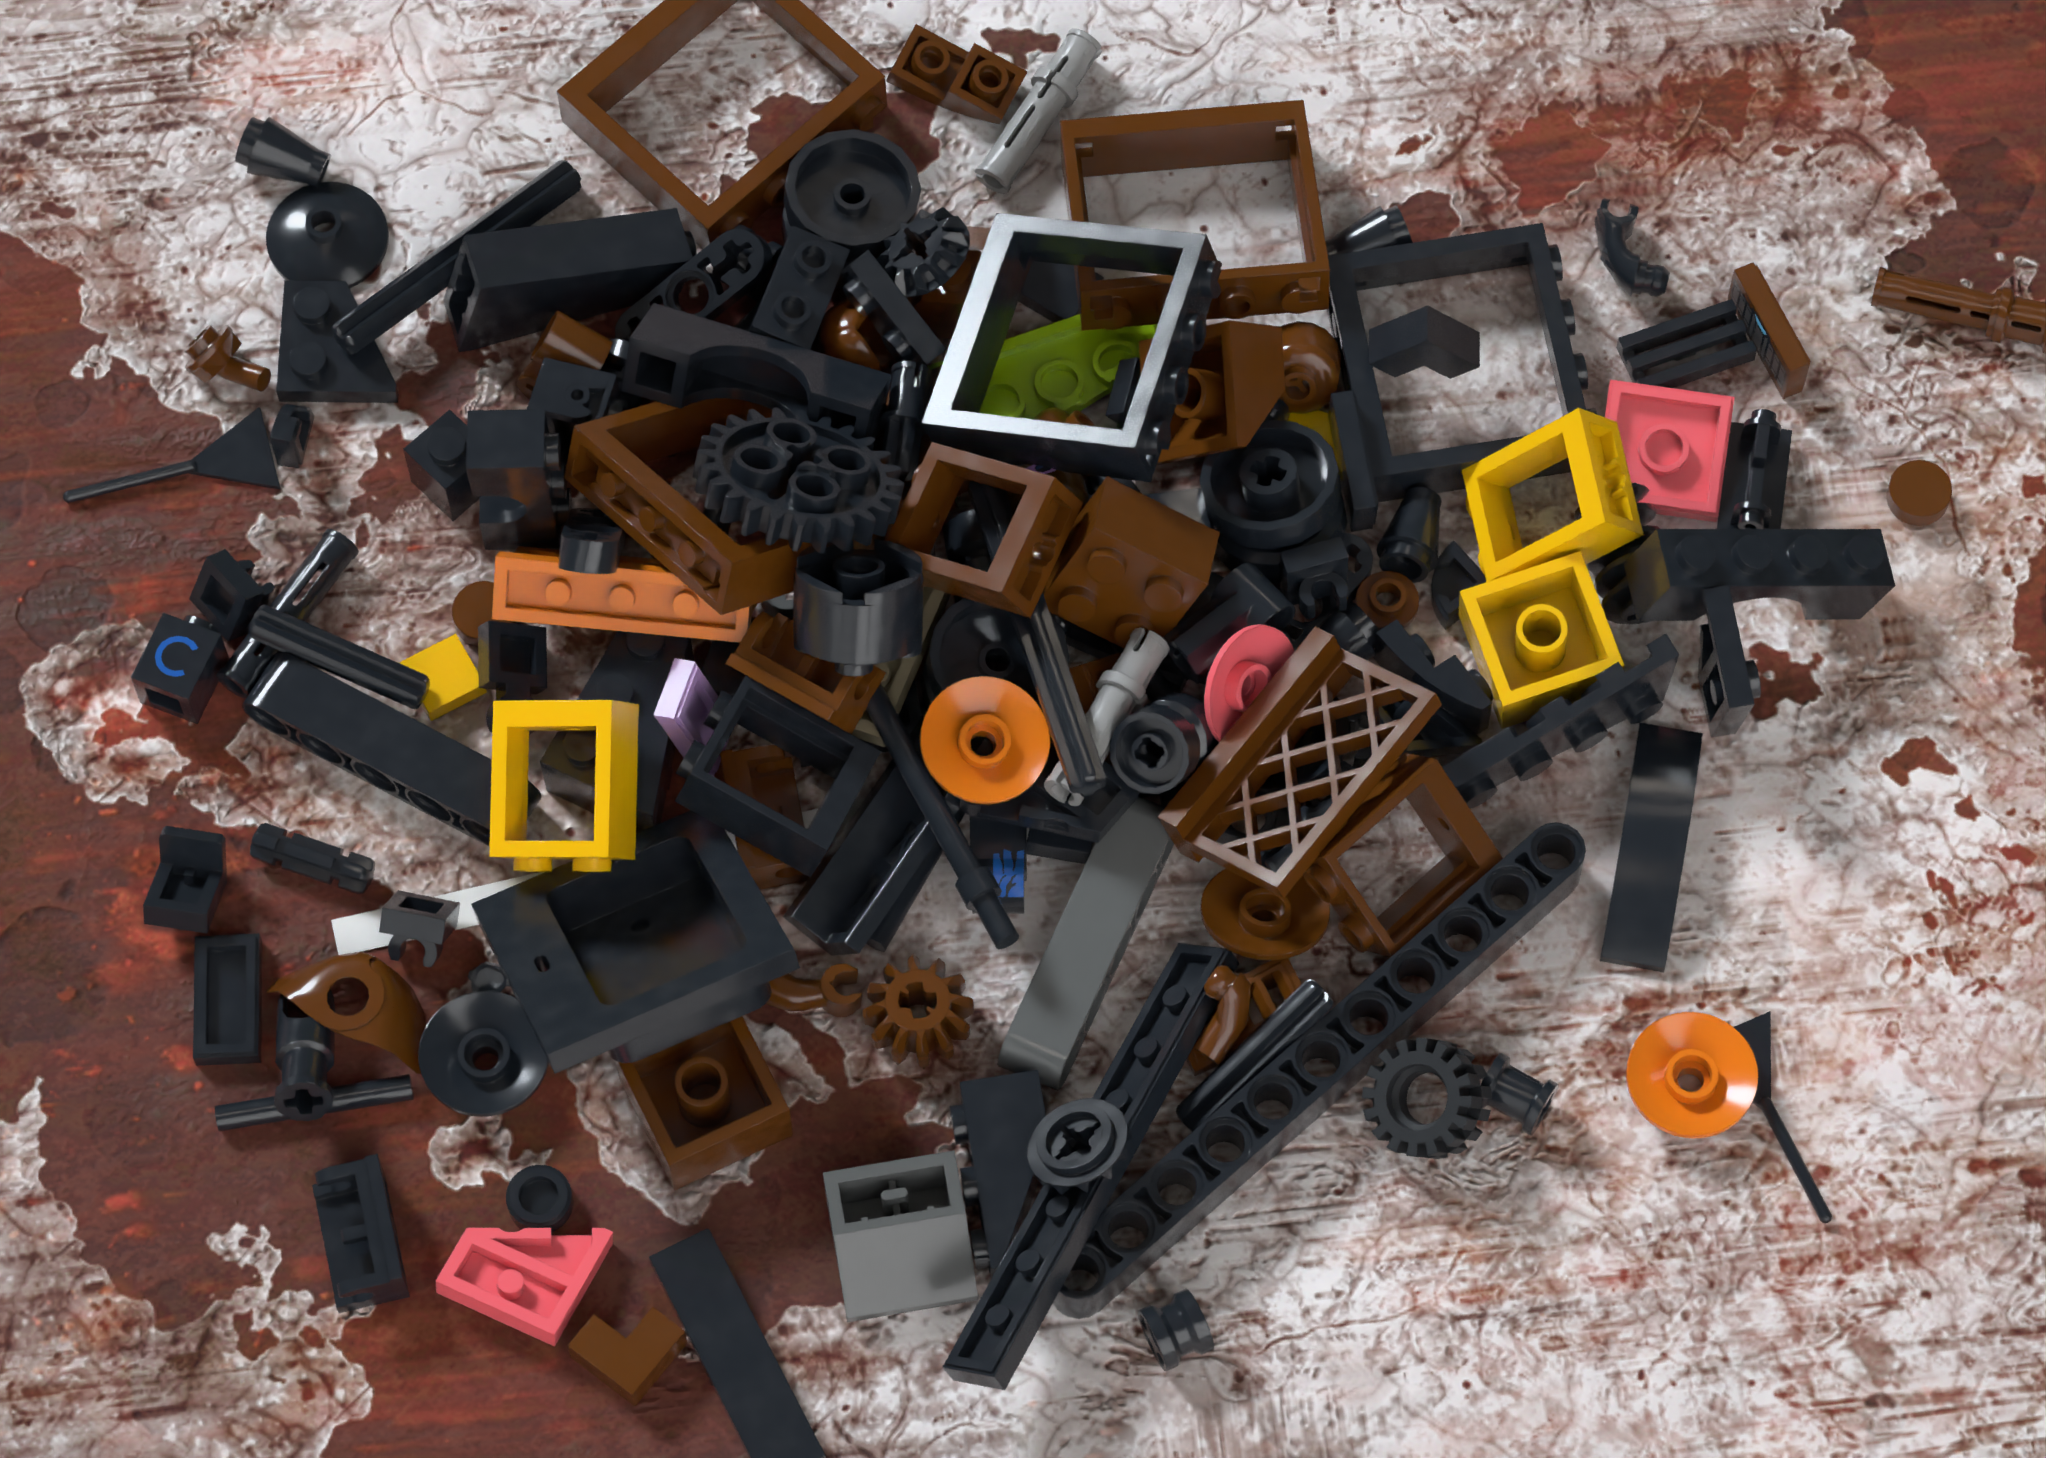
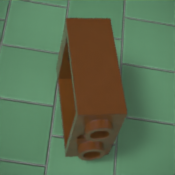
(1016, 572)
(1452, 825)

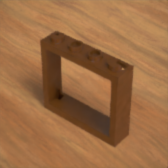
(652, 43)
(1191, 141)
(611, 471)

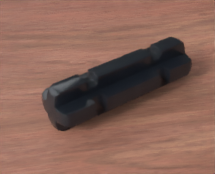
(312, 858)

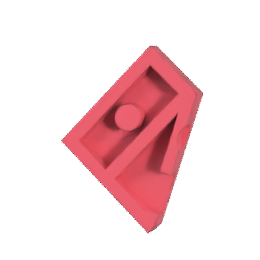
(524, 1276)

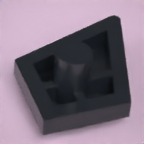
(1439, 736)

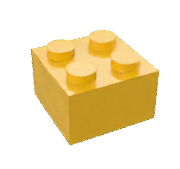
(1538, 636)

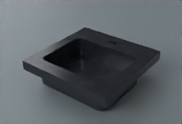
(638, 950)

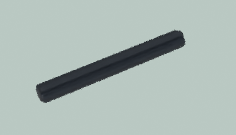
(434, 271)

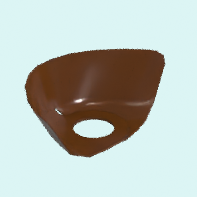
(390, 1018)

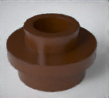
(1388, 582)

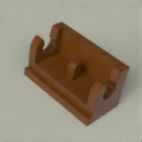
(812, 683)
(771, 780)

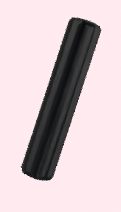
(339, 656)
(1256, 1052)

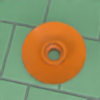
(990, 710)
(1698, 1047)

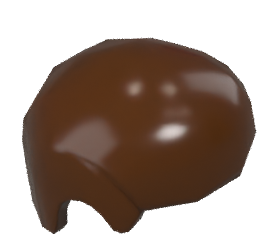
(851, 337)

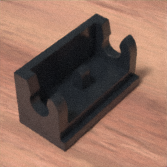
(359, 1234)

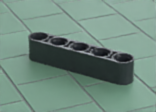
(377, 744)

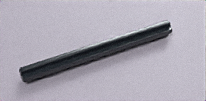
(1045, 661)

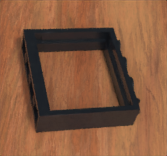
(1436, 259)
(988, 310)

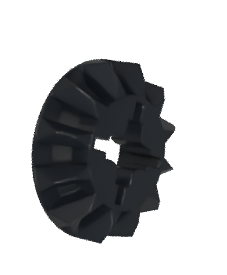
(946, 245)
(1084, 1120)

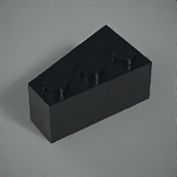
(629, 672)

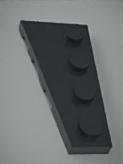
(1566, 725)

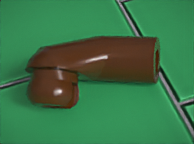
(1231, 1016)

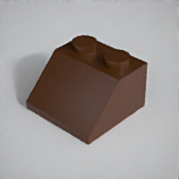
(1229, 389)

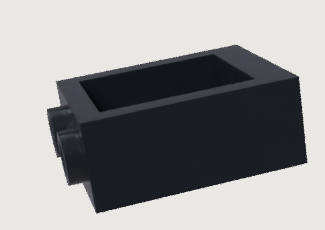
(797, 733)

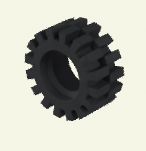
(1391, 1090)

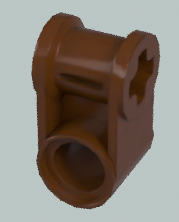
(566, 342)

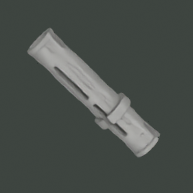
(1052, 90)
(1118, 696)

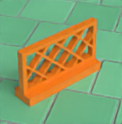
(634, 599)

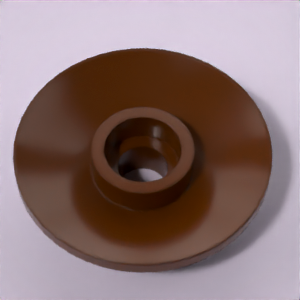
(1260, 922)

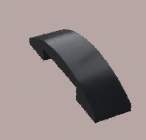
(1652, 847)

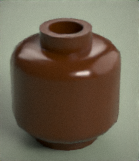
(1310, 366)

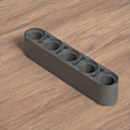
(1087, 946)

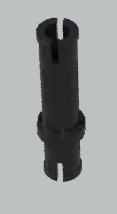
(328, 557)

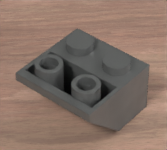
(900, 1236)

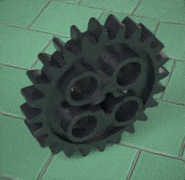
(798, 480)

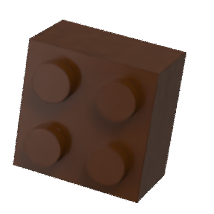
(1129, 565)
(707, 1102)

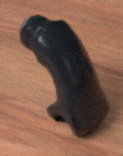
(1626, 267)

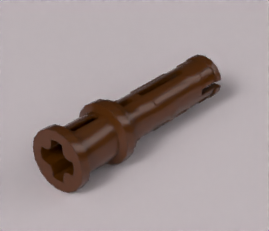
(1999, 314)

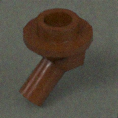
(213, 354)

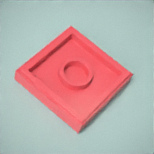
(1673, 445)

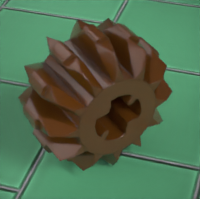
(894, 1020)

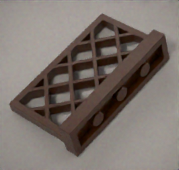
(1264, 745)

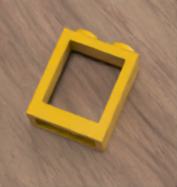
(1600, 483)
(614, 782)

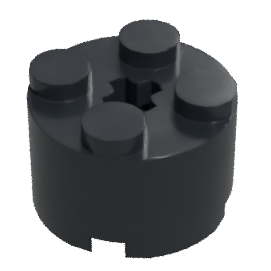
(858, 605)

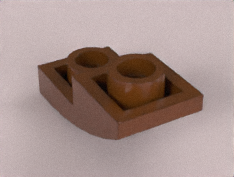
(955, 79)

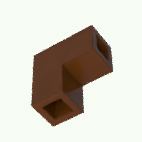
(628, 1363)

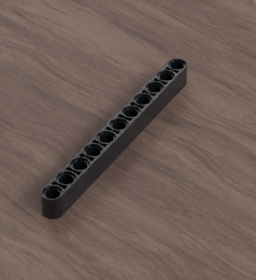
(1330, 1039)

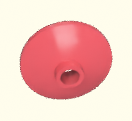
(1241, 673)

